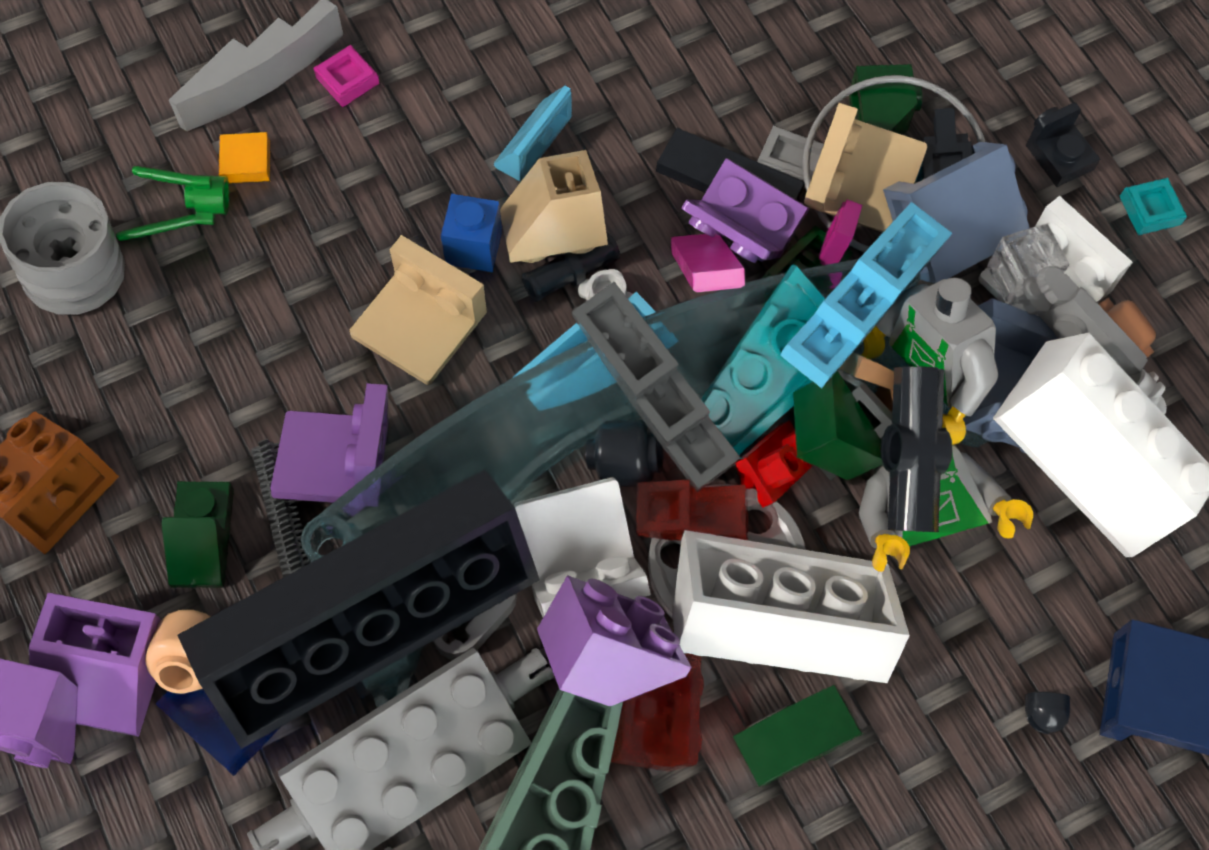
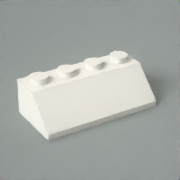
(1105, 443)
(787, 608)

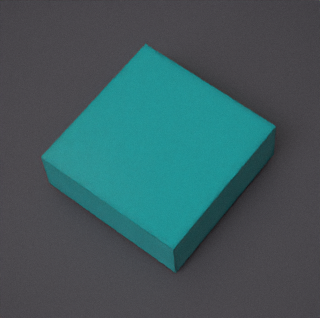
(1153, 206)

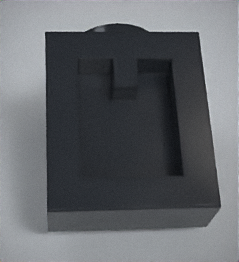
(1061, 146)

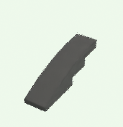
(655, 386)

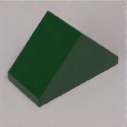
(834, 430)

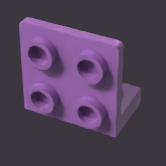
(748, 212)
(330, 453)

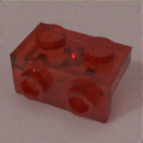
(662, 725)

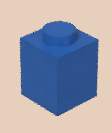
(471, 232)

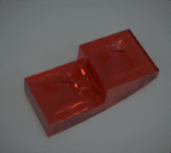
(675, 506)

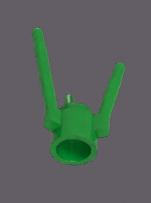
(202, 192)

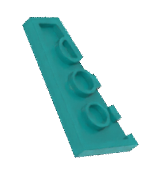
(756, 381)

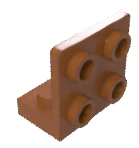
(47, 480)

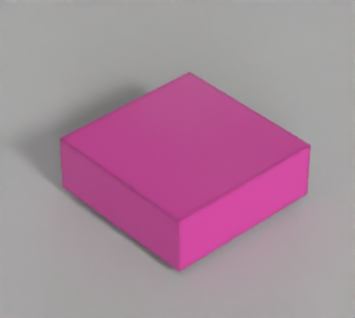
(346, 75)
(840, 232)

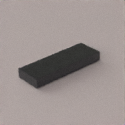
(698, 161)

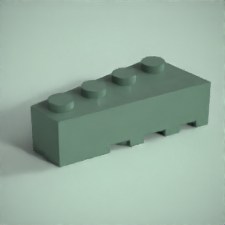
(559, 780)

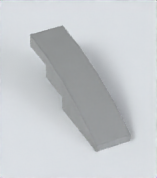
(247, 73)

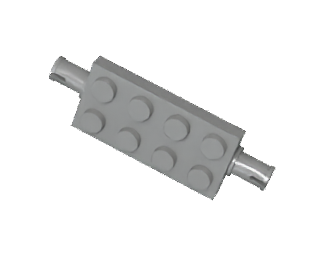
(405, 756)

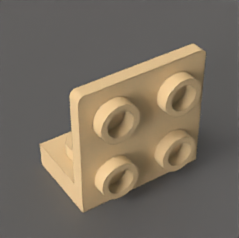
(859, 164)
(421, 312)

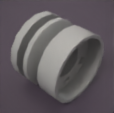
(62, 247)

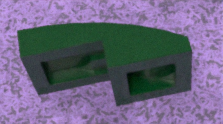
(797, 735)

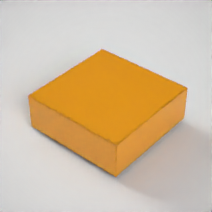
(245, 157)

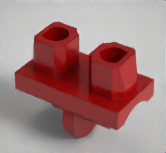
(772, 465)

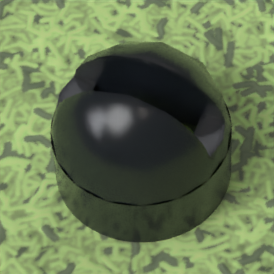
(1047, 711)

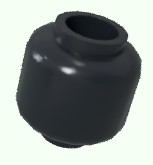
(625, 452)

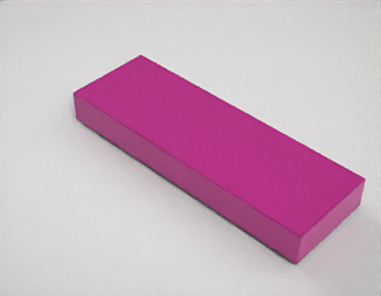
(707, 262)

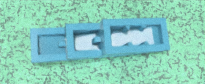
(865, 294)

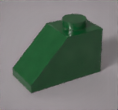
(886, 104)

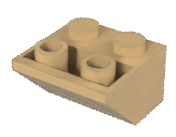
(554, 210)

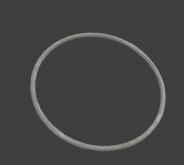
(869, 82)

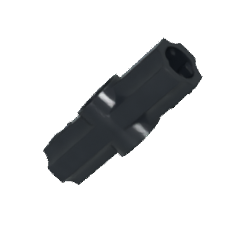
(916, 449)

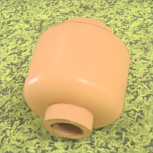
(166, 657)

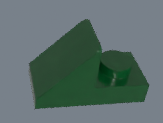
(198, 535)

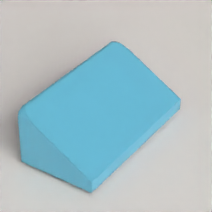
(536, 134)

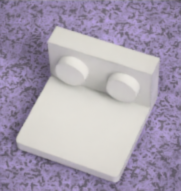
(1092, 257)
(580, 536)

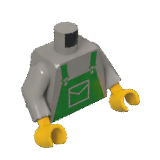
(944, 331)
(966, 502)

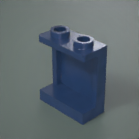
(1158, 687)

